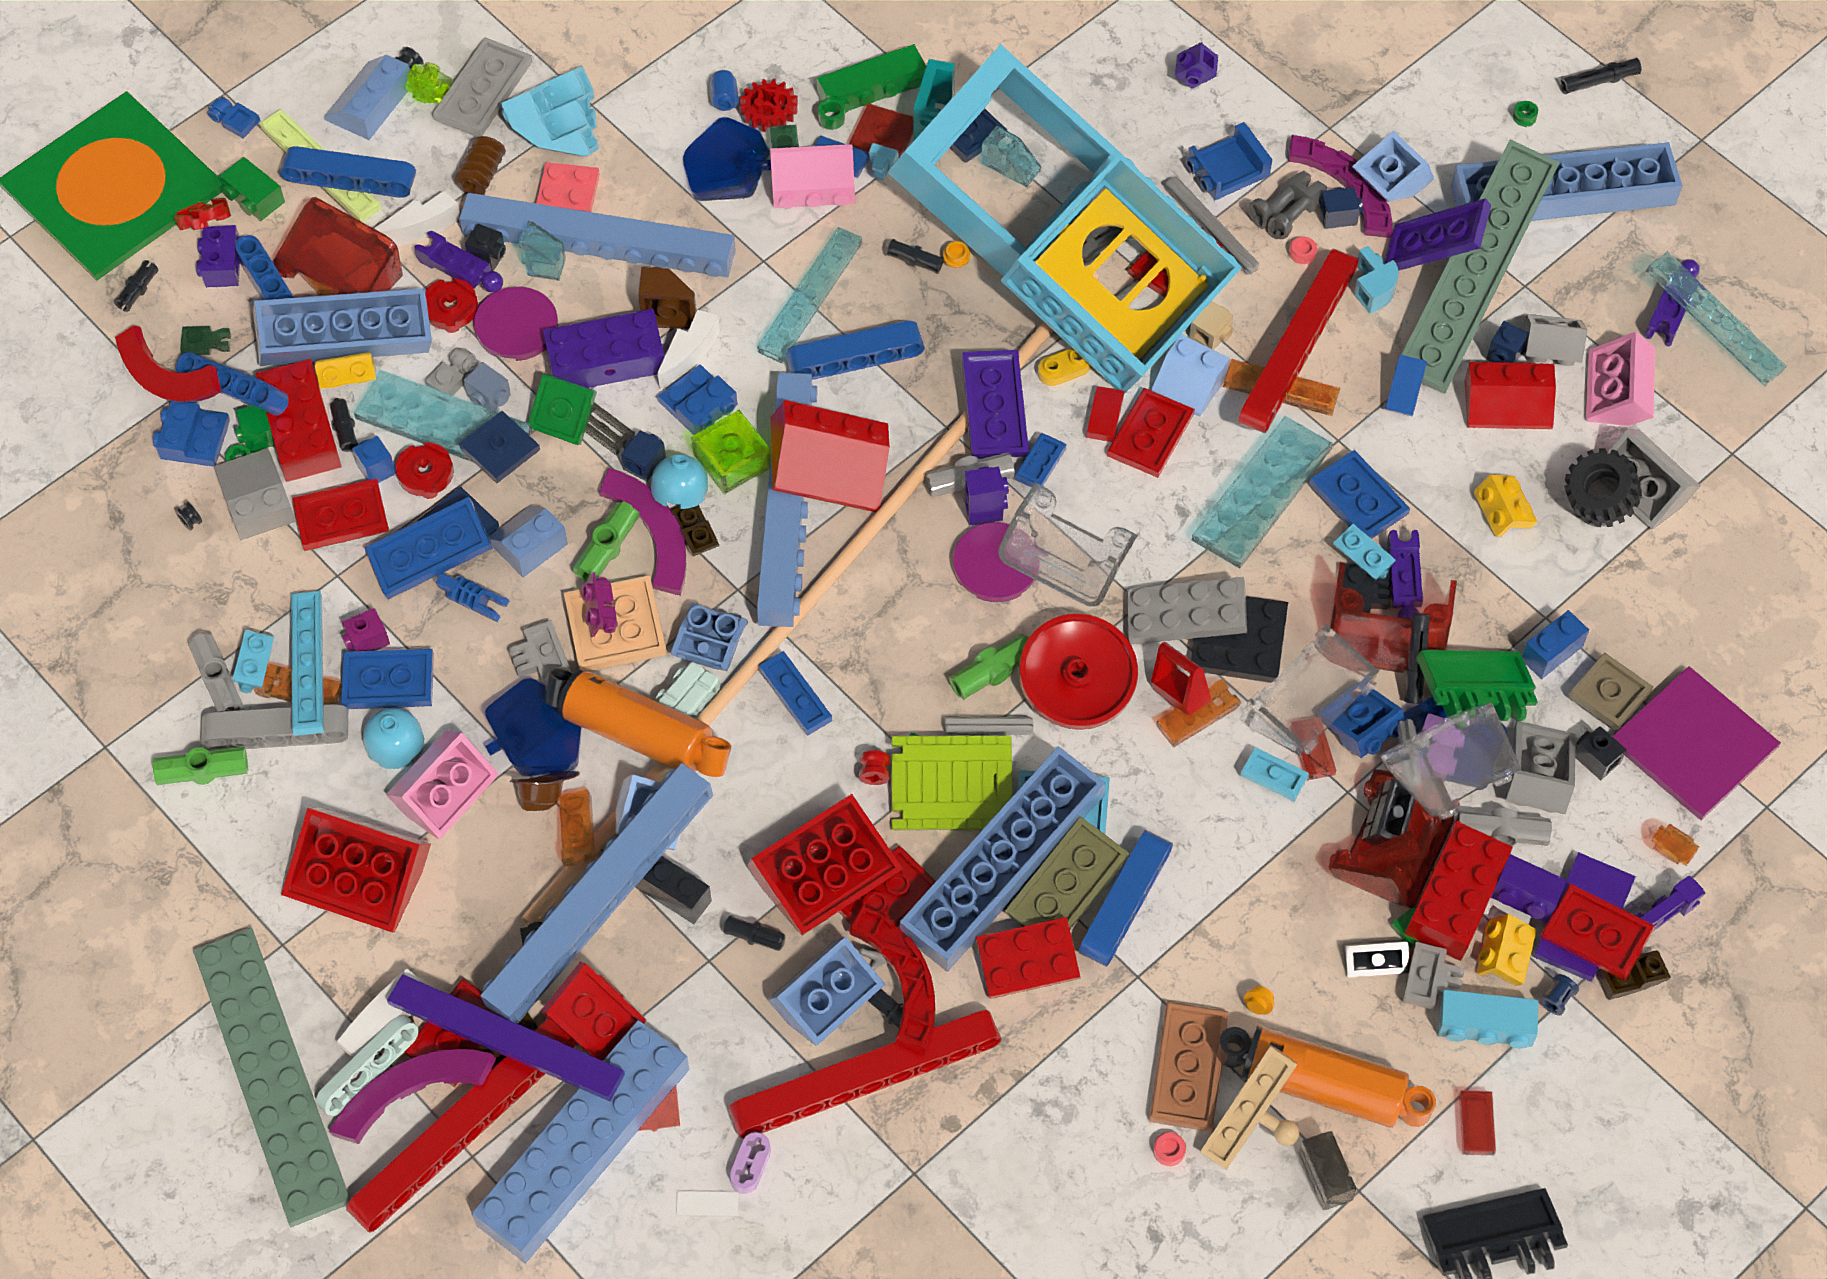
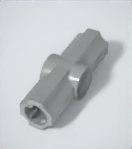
(953, 478)
(210, 663)
(1508, 826)

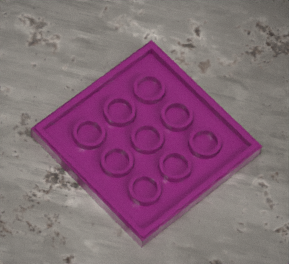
(1695, 742)

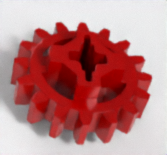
(768, 104)

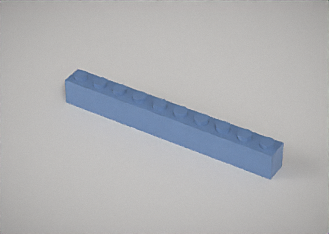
(606, 235)
(784, 529)
(596, 894)

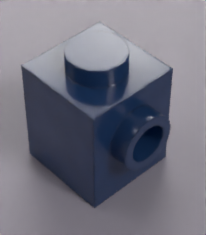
(1340, 207)
(1507, 344)
(643, 455)

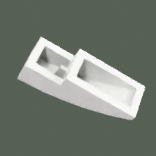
(416, 220)
(688, 348)
(372, 1019)

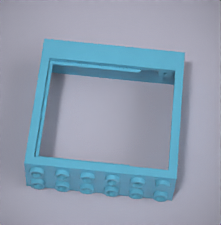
(954, 207)

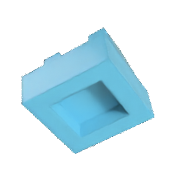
(882, 159)

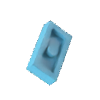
(1274, 774)

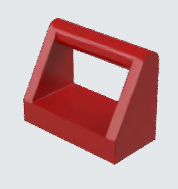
(1183, 691)

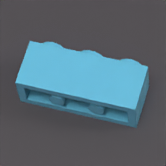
(1488, 1018)

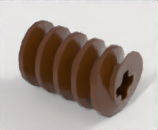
(480, 165)

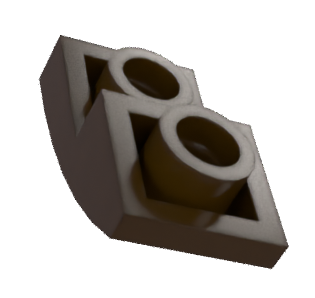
(695, 530)
(1646, 973)

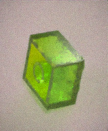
(731, 451)

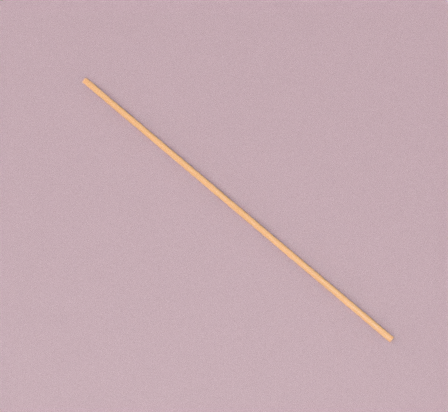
(778, 635)

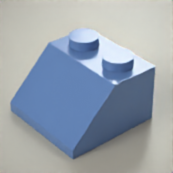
(529, 539)

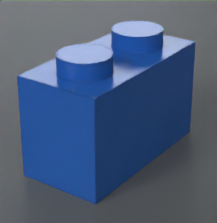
(1555, 644)

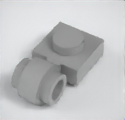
(451, 378)

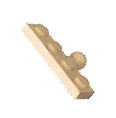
(1251, 1108)

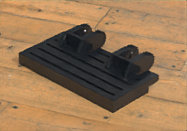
(1501, 1228)

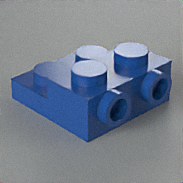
(699, 399)
(191, 434)
(1368, 723)

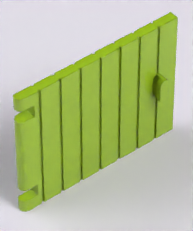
(950, 781)

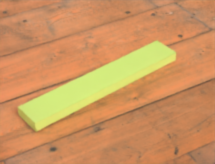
(288, 134)

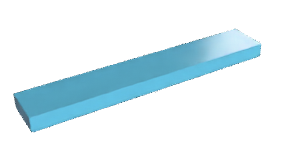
(307, 663)

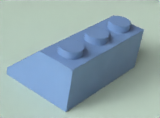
(370, 97)
(826, 991)

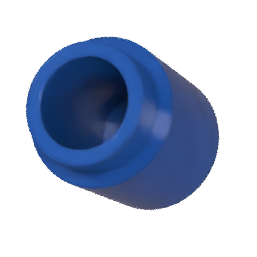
(724, 90)

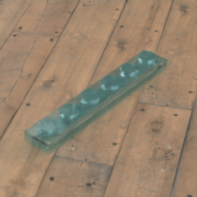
(809, 294)
(1716, 318)

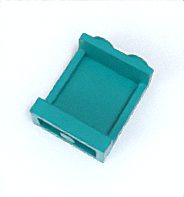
(936, 87)

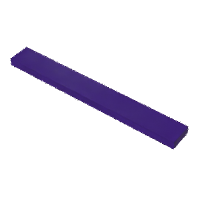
(506, 1037)

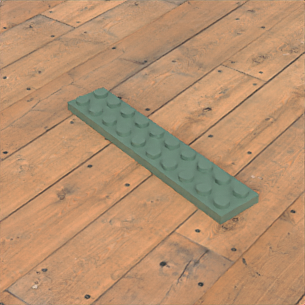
(1475, 275)
(272, 1078)

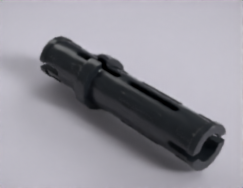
(1611, 73)
(1418, 642)

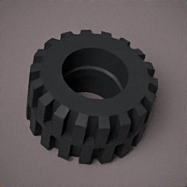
(1596, 467)

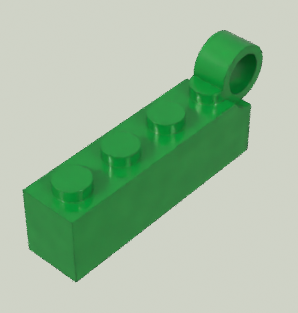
(868, 83)

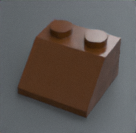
(668, 296)

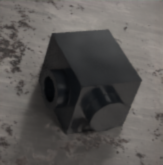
(486, 245)
(1599, 752)

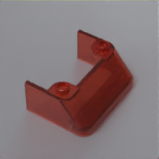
(1385, 638)

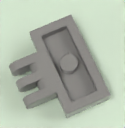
(539, 652)
(1430, 976)

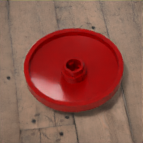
(1083, 647)

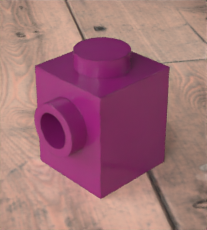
(365, 632)

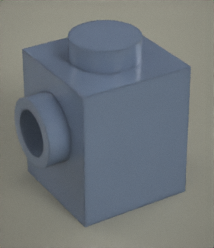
(487, 387)

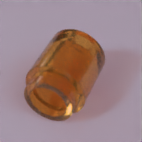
(1675, 844)

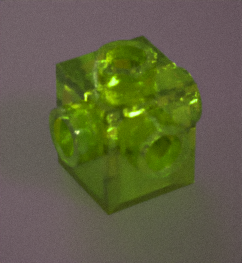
(427, 83)

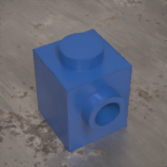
(374, 460)

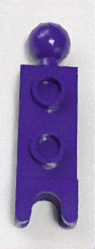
(458, 263)
(1669, 312)
(1405, 574)
(1682, 899)

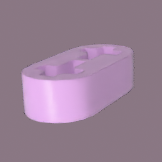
(743, 1160)

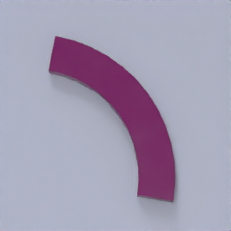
(1339, 164)
(660, 523)
(406, 1079)

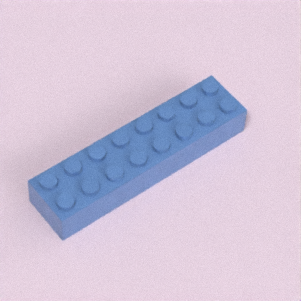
(1591, 181)
(1002, 858)
(579, 1145)

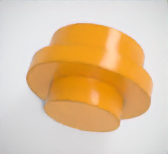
(956, 254)
(1259, 1000)

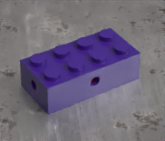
(606, 349)

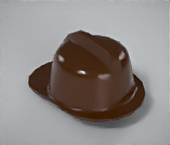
(542, 791)

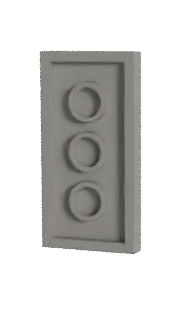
(482, 87)
(1187, 610)

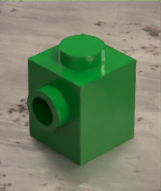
(254, 429)

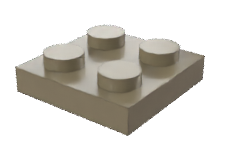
(1610, 691)

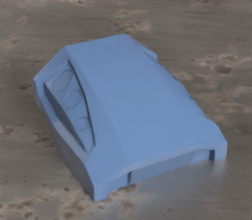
(708, 637)

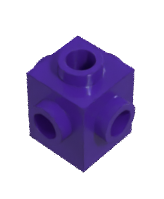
(1196, 65)

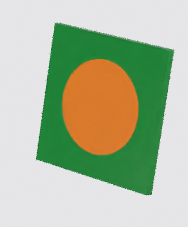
(110, 184)

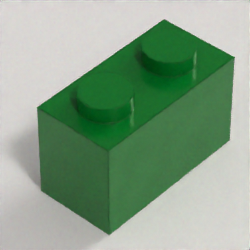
(251, 189)

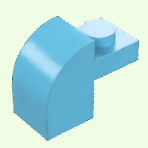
(1378, 283)

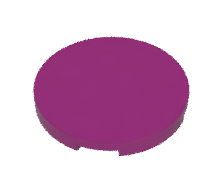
(513, 322)
(982, 570)

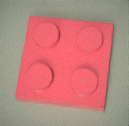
(568, 186)

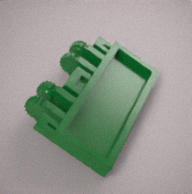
(1479, 677)

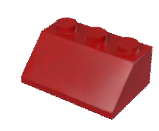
(1510, 395)

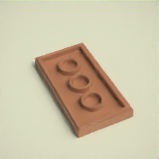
(1188, 1067)

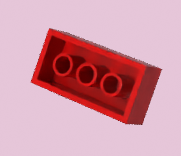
(303, 429)
(1459, 890)

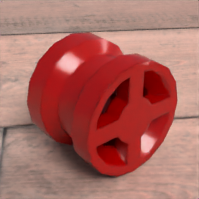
(874, 767)

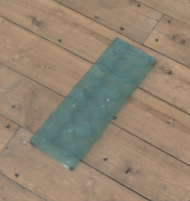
(423, 413)
(1262, 492)

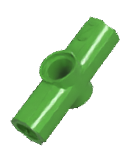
(613, 529)
(989, 667)
(183, 767)

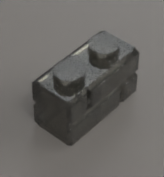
(1327, 1170)

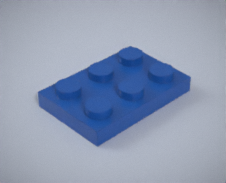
(1359, 495)
(387, 679)

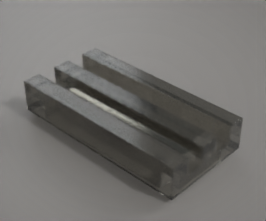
(615, 423)

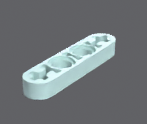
(365, 1062)

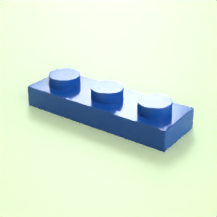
(795, 693)

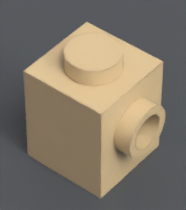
(1212, 326)

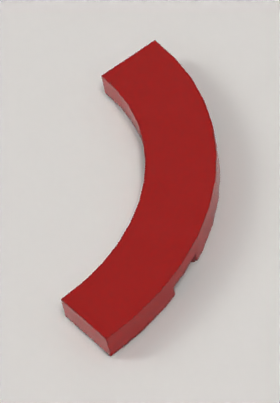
(160, 380)
(910, 970)

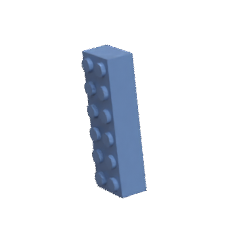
(342, 326)

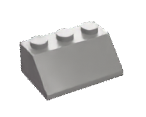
(1662, 480)

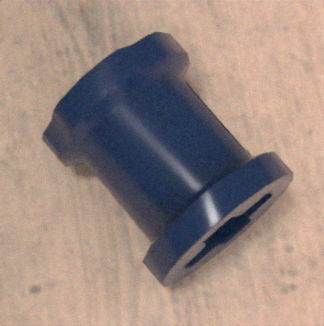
(1559, 994)

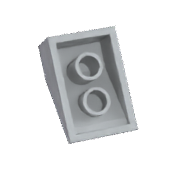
(254, 494)
(1546, 768)

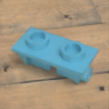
(1365, 552)
(252, 661)

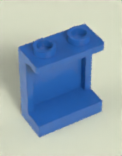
(1230, 163)

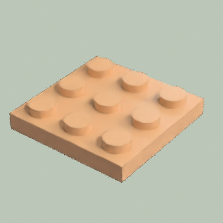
(637, 633)

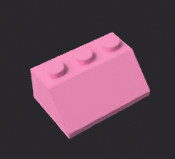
(812, 176)
(1621, 381)
(443, 783)

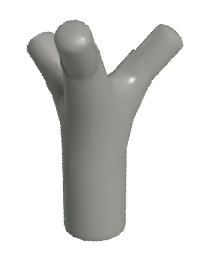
(875, 955)

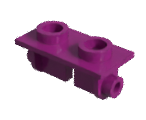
(596, 594)

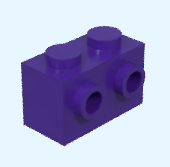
(219, 257)
(985, 495)
(1529, 888)

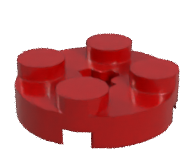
(199, 214)
(455, 317)
(429, 483)

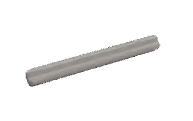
(1212, 225)

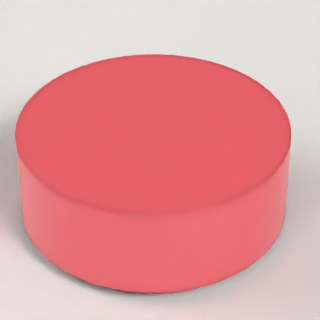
(1303, 250)
(1169, 1149)

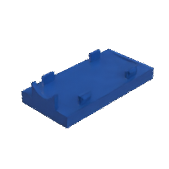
(428, 548)

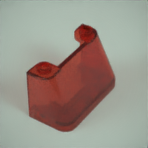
(338, 251)
(1402, 882)

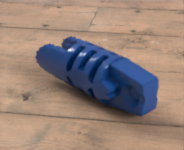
(471, 595)

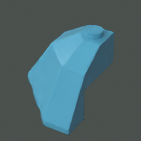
(556, 114)

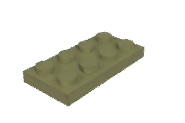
(1069, 877)

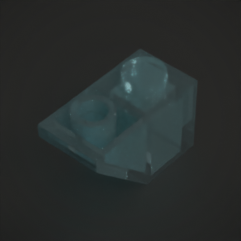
(1009, 156)
(542, 252)

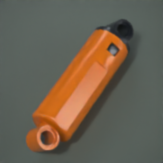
(636, 721)
(1332, 1077)

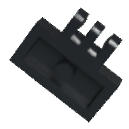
(1374, 592)

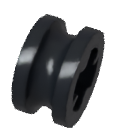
(188, 516)

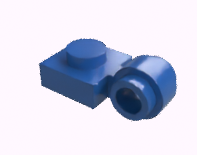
(235, 119)

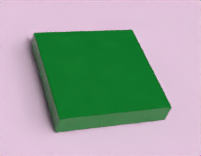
(561, 409)

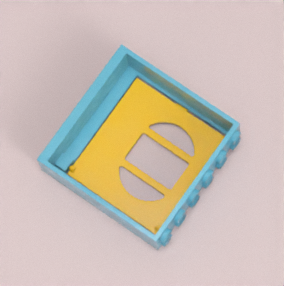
(1084, 310)

